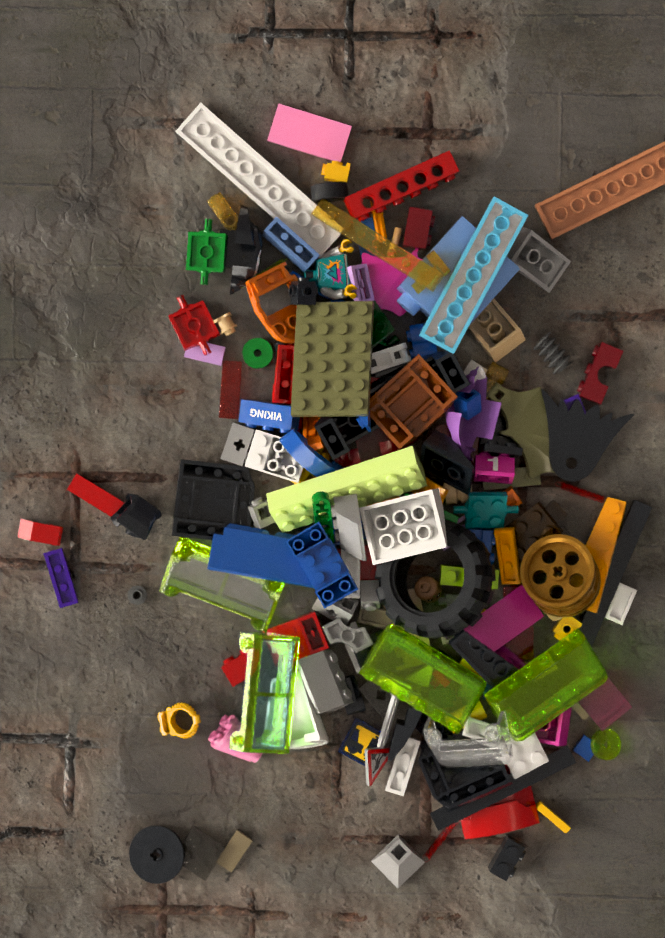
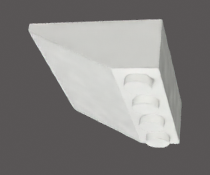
(404, 526)

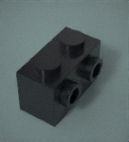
(507, 857)

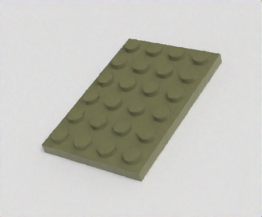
(332, 359)

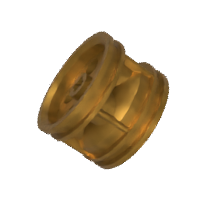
(575, 599)

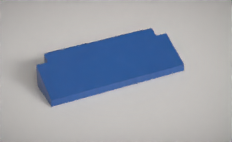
(256, 555)

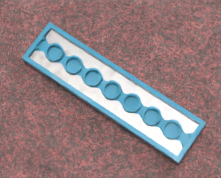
(473, 275)

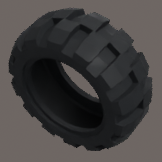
(465, 609)

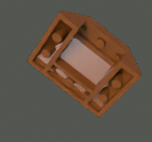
(411, 402)

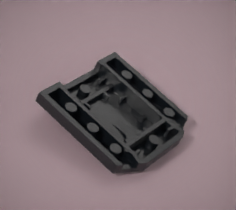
(211, 498)
(460, 785)

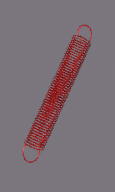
(580, 490)
(439, 842)

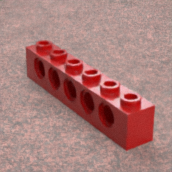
(444, 162)

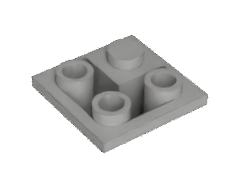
(398, 861)

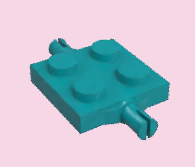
(485, 510)

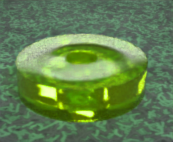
(613, 744)

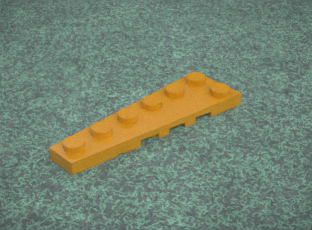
(603, 543)

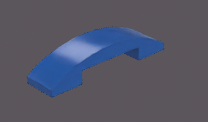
(306, 456)

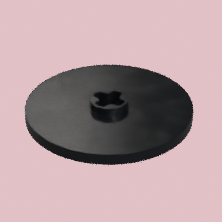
(147, 865)

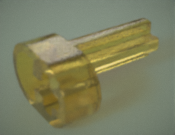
(437, 264)

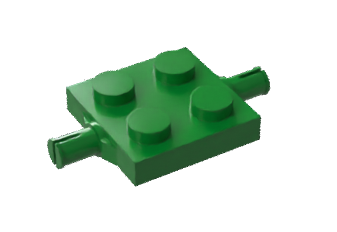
(206, 252)

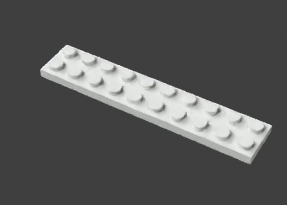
(255, 177)

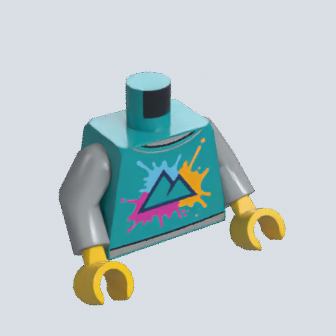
(332, 273)

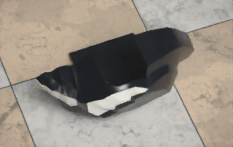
(243, 250)

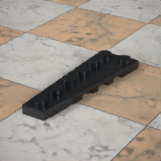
(482, 659)

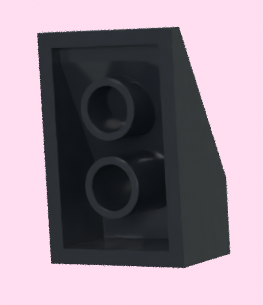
(446, 462)

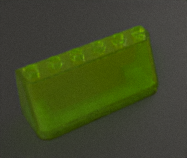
(423, 677)
(547, 685)

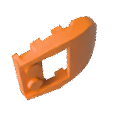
(283, 322)

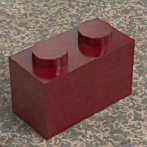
(418, 228)

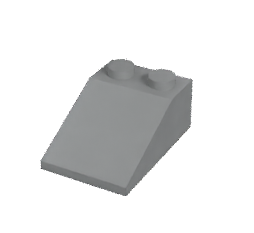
(537, 259)

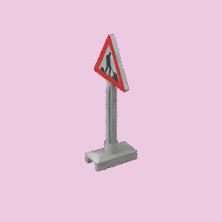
(377, 757)

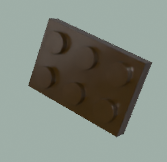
(532, 526)

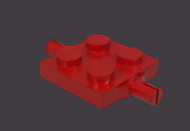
(193, 325)

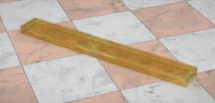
(378, 245)

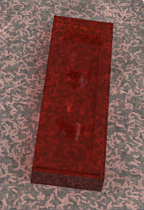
(230, 389)

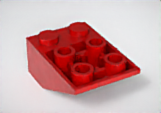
(308, 629)

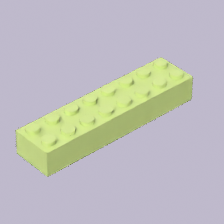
(370, 480)

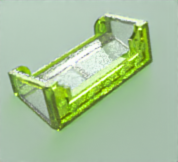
(236, 593)

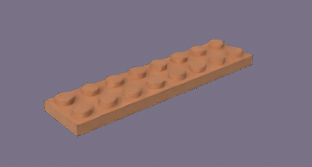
(603, 192)

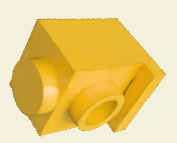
(336, 171)
(565, 621)

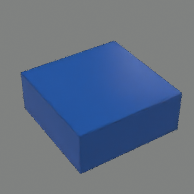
(583, 748)

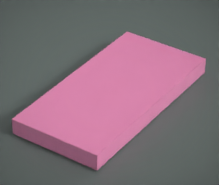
(309, 133)

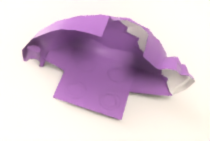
(481, 425)

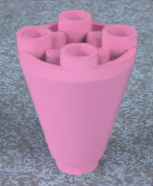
(221, 738)

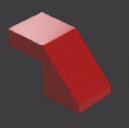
(40, 532)

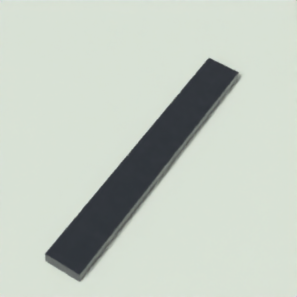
(623, 551)
(557, 761)

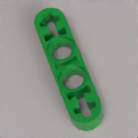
(325, 519)

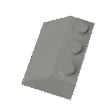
(348, 525)
(324, 682)

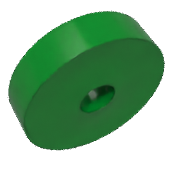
(266, 353)

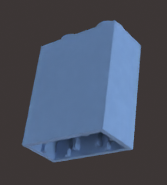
(450, 251)

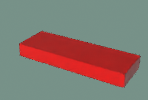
(94, 495)

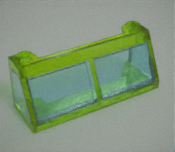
(267, 693)

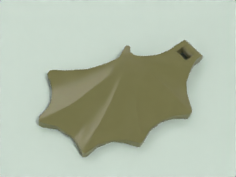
(526, 425)

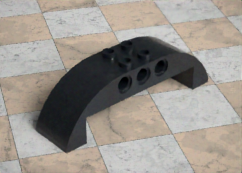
(342, 431)

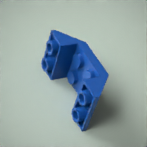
(322, 564)

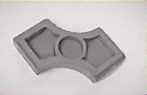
(338, 632)

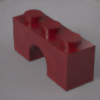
(591, 387)

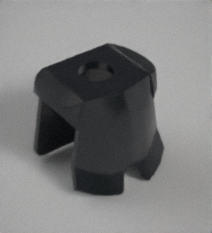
(136, 516)

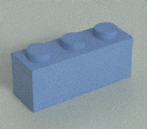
(290, 244)

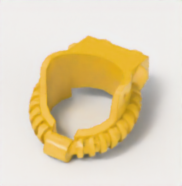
(168, 721)

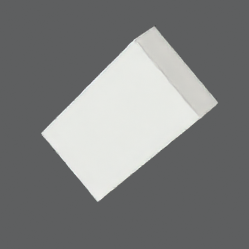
(621, 603)

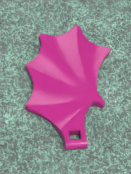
(384, 282)

